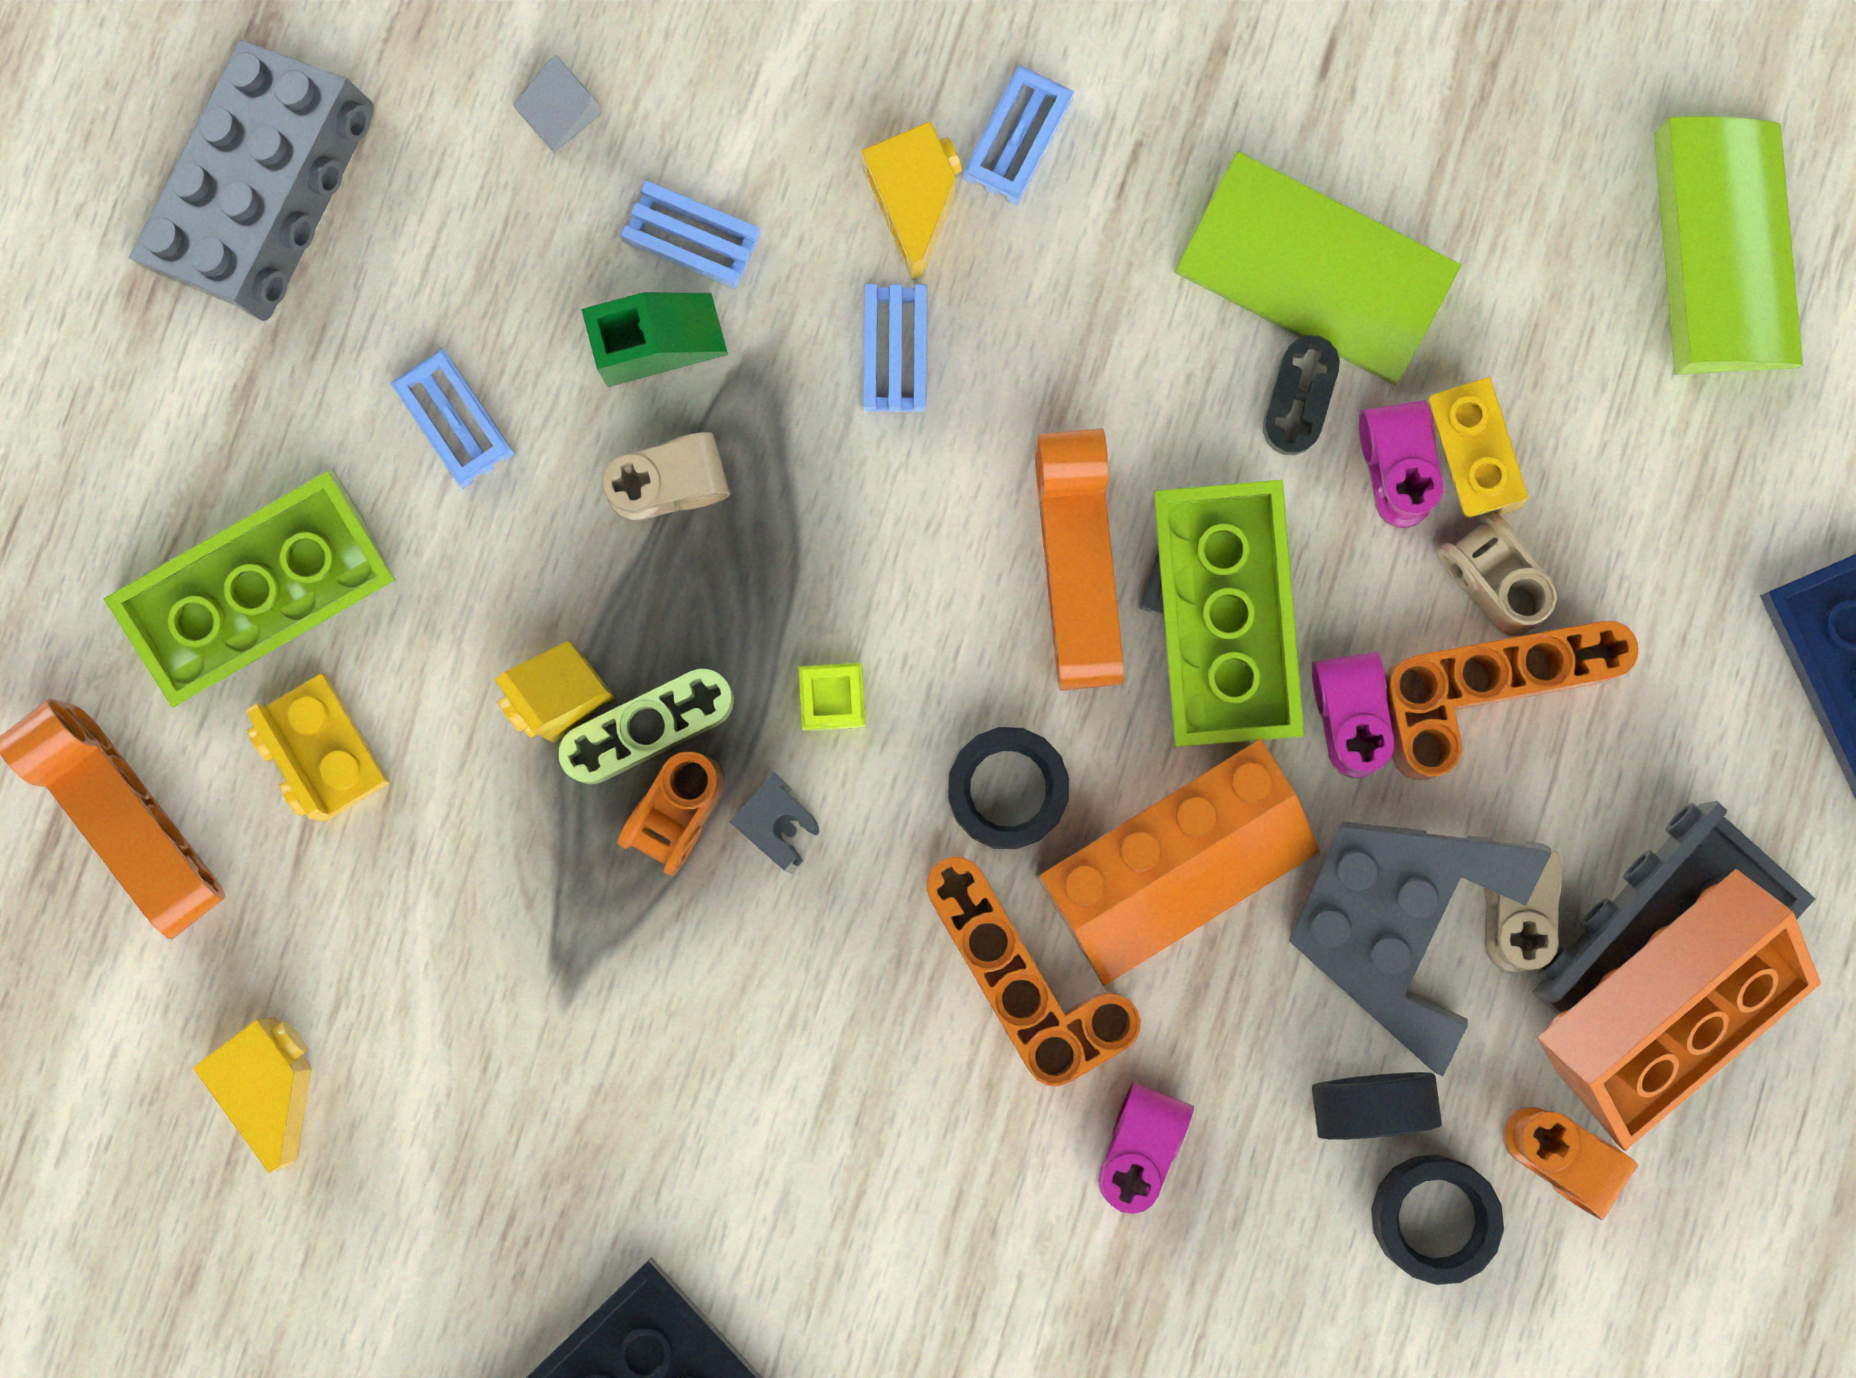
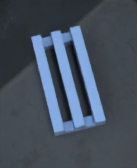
(995, 180)
(644, 213)
(895, 296)
(482, 461)

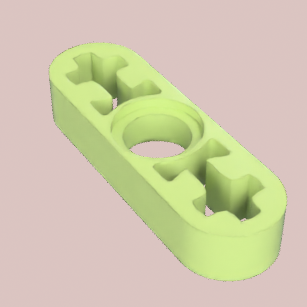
(610, 761)

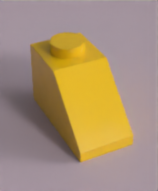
(914, 189)
(262, 1088)

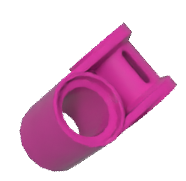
(1398, 450)
(1353, 700)
(1148, 1135)

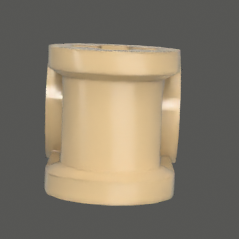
(674, 475)
(1496, 571)
(1534, 921)

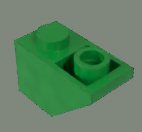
(652, 334)

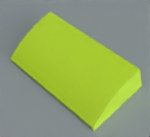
(1727, 245)
(1317, 267)
(251, 588)
(1229, 613)

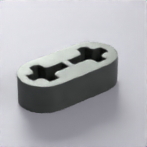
(1286, 391)

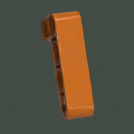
(1078, 558)
(1507, 681)
(114, 811)
(1016, 964)

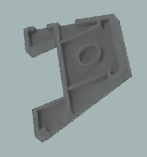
(1380, 909)

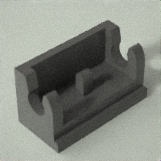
(768, 816)

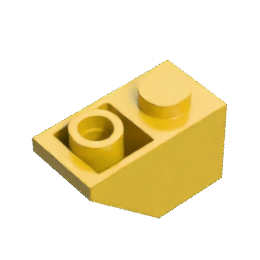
(552, 692)

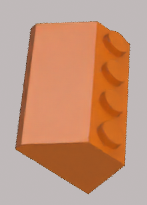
(1181, 862)
(1681, 1007)

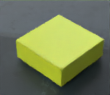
(832, 697)

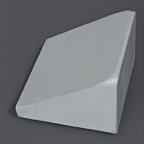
(557, 104)

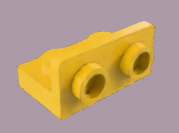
(1478, 449)
(316, 750)

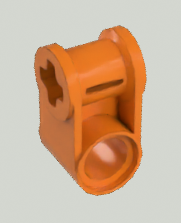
(672, 814)
(1574, 1162)

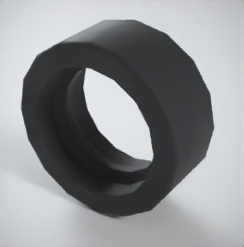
(1042, 754)
(1376, 1106)
(1487, 1212)

